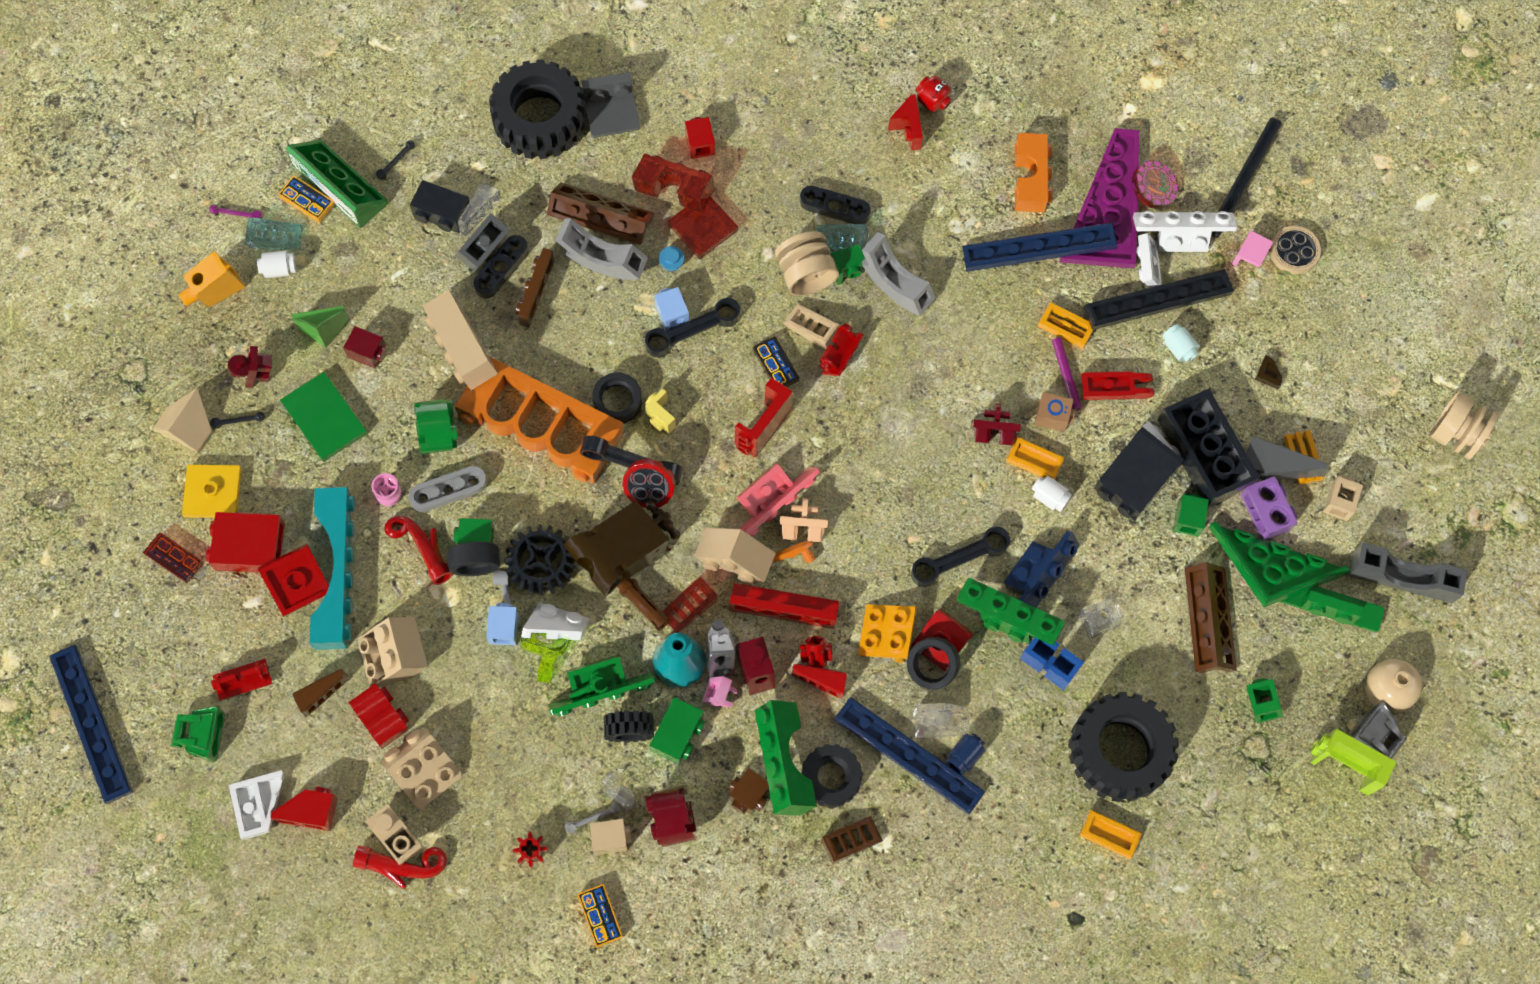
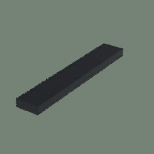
(1158, 299)

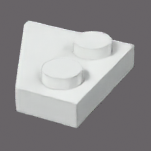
(555, 623)
(254, 802)

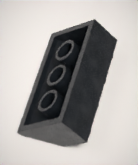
(1208, 446)

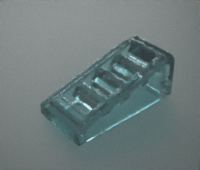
(265, 225)
(851, 230)

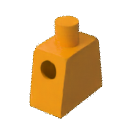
(211, 281)

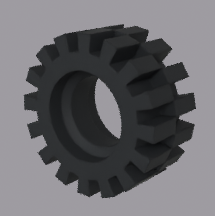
(628, 726)

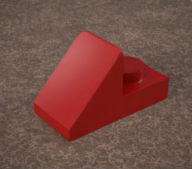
(908, 119)

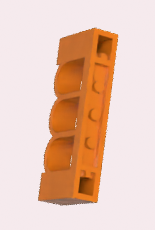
(476, 405)

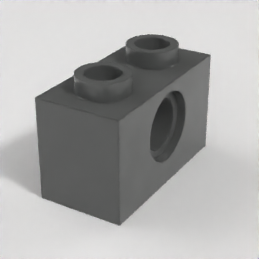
(482, 242)

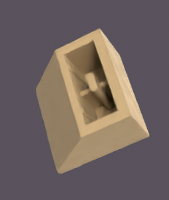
(392, 651)

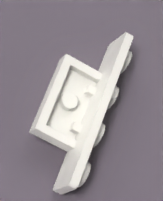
(1184, 229)

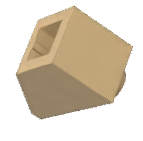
(393, 834)

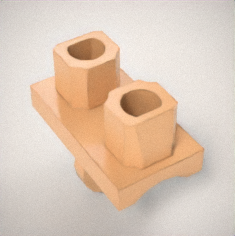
(815, 525)

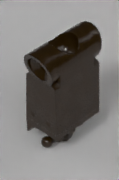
(622, 544)

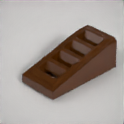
(315, 694)
(830, 847)

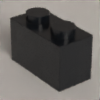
(438, 206)

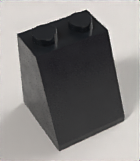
(1138, 474)

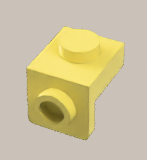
(658, 415)

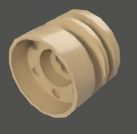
(806, 263)
(1465, 426)

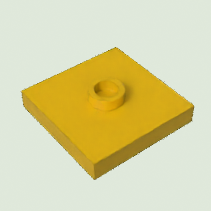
(211, 490)

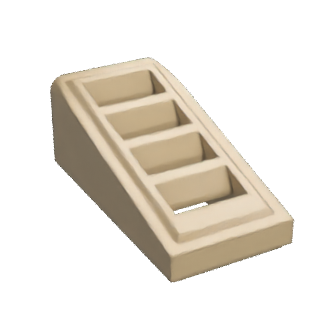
(825, 334)

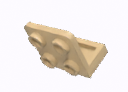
(421, 767)

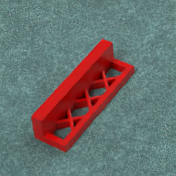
(784, 605)

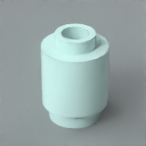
(1181, 343)

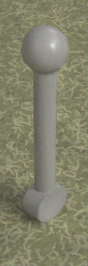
(572, 826)

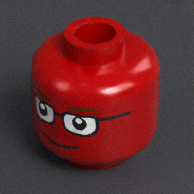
(934, 93)

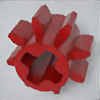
(816, 652)
(524, 845)

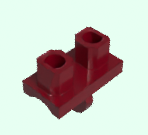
(254, 366)
(1007, 430)

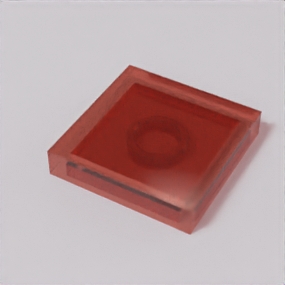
(703, 230)

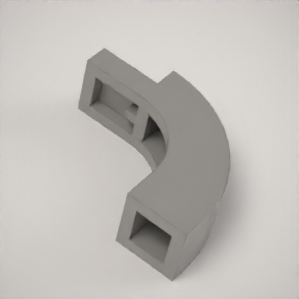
(600, 256)
(893, 279)

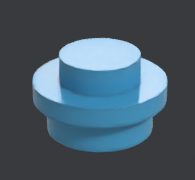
(671, 258)

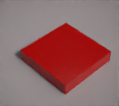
(294, 580)

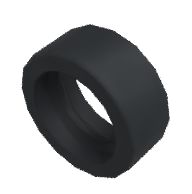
(618, 379)
(473, 558)
(918, 677)

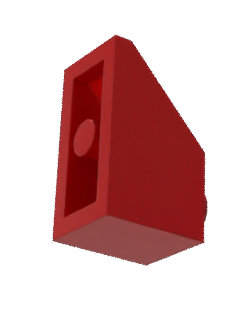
(308, 809)

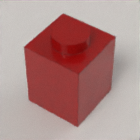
(699, 137)

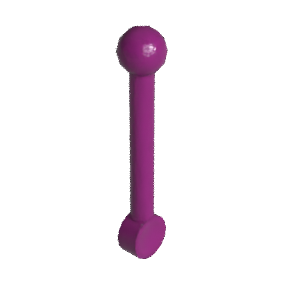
(214, 209)

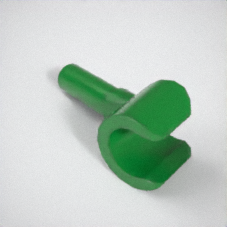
(589, 688)

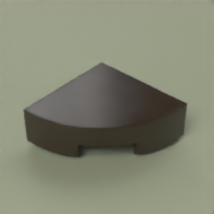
(1269, 373)

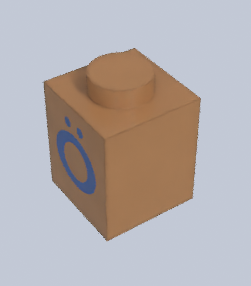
(1054, 412)

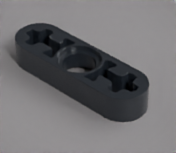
(840, 214)
(484, 275)

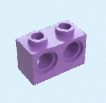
(1262, 510)

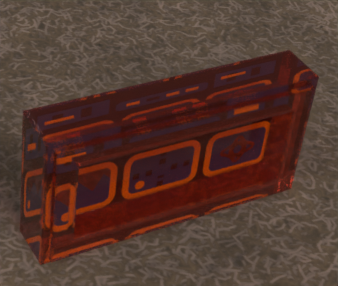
(173, 557)

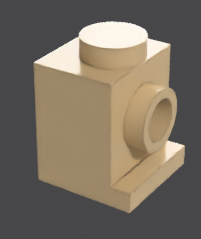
(1341, 507)

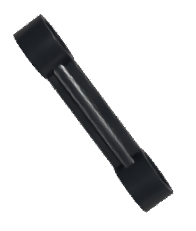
(692, 327)
(600, 449)
(960, 556)

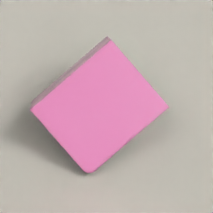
(1253, 249)

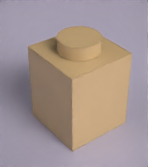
(610, 836)

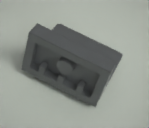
(610, 105)

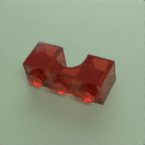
(656, 173)

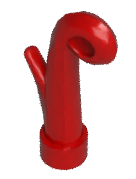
(428, 547)
(388, 866)

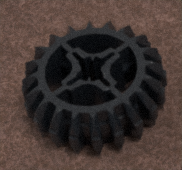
(532, 567)

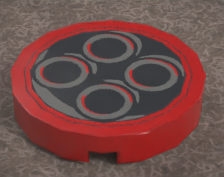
(648, 481)

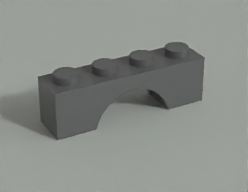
(1433, 581)

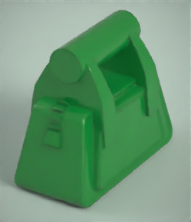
(203, 732)

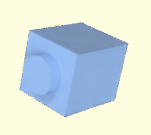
(671, 308)
(502, 624)

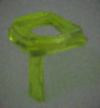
(548, 651)

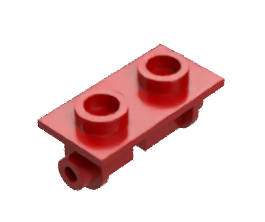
(836, 359)
(241, 679)

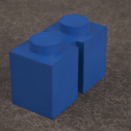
(1058, 670)

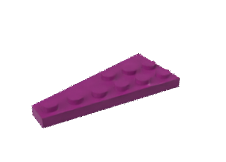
(1113, 200)

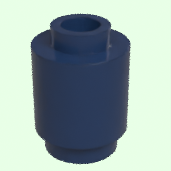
(966, 753)

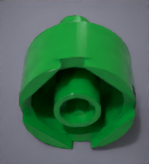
(434, 426)

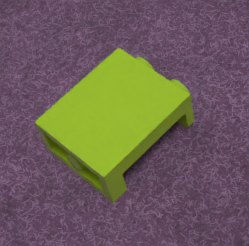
(1356, 755)

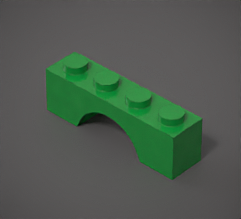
(789, 789)

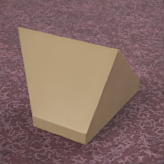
(186, 422)

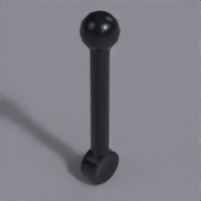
(381, 173)
(216, 423)

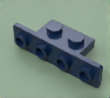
(1040, 569)

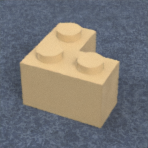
(735, 553)

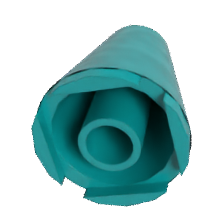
(679, 660)

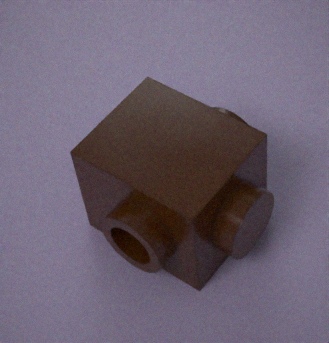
(748, 792)

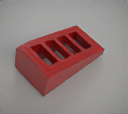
(824, 679)

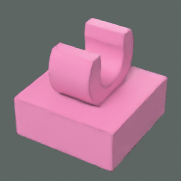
(717, 692)

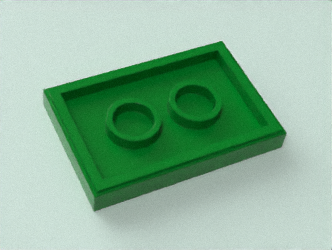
(323, 416)

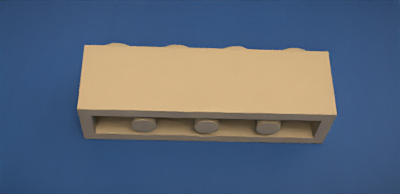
(459, 340)

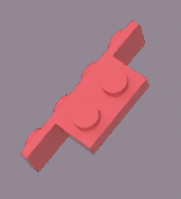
(770, 493)

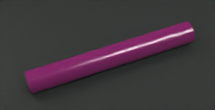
(1066, 373)

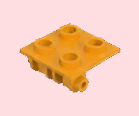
(887, 631)

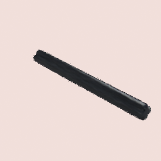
(1249, 168)

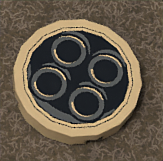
(1295, 250)

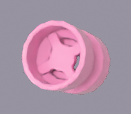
(384, 484)

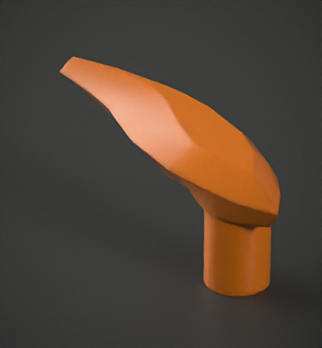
(794, 550)

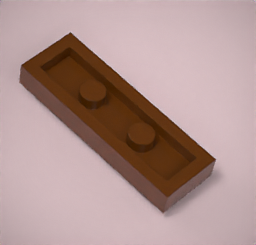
(534, 287)

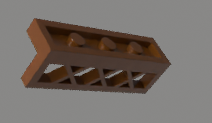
(599, 213)
(1206, 618)

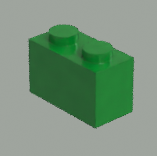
(677, 731)

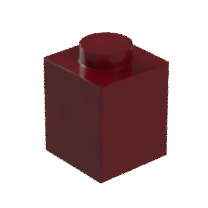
(365, 347)

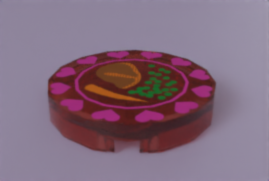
(1155, 184)

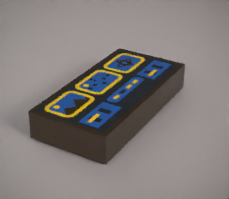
(776, 362)

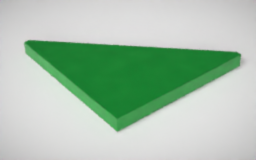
(1273, 568)

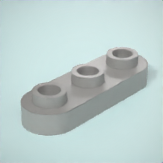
(435, 488)

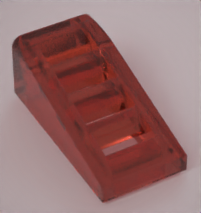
(690, 591)

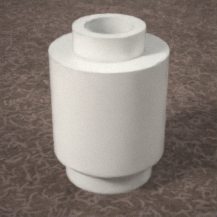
(276, 264)
(1051, 493)

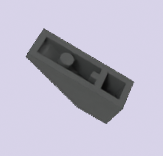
(1281, 462)

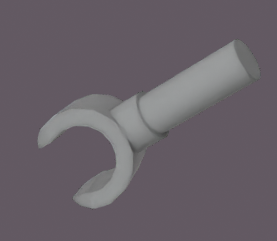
(502, 578)

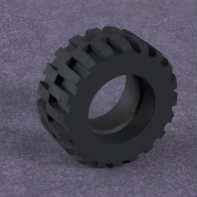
(530, 82)
(1147, 722)

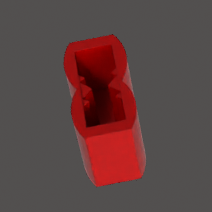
(379, 716)

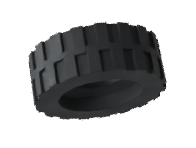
(847, 761)

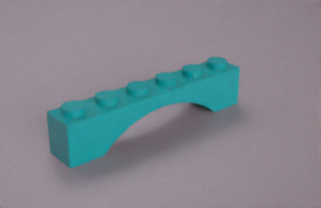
(330, 621)

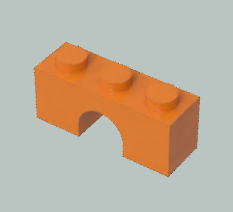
(1033, 153)

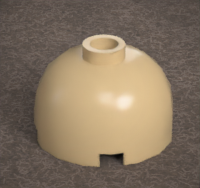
(1394, 684)

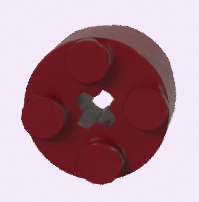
(672, 816)

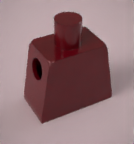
(755, 665)

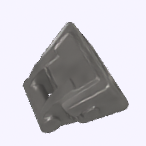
(720, 651)
(1376, 728)

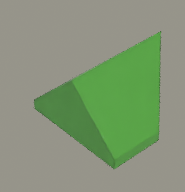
(321, 324)

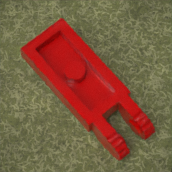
(1115, 385)

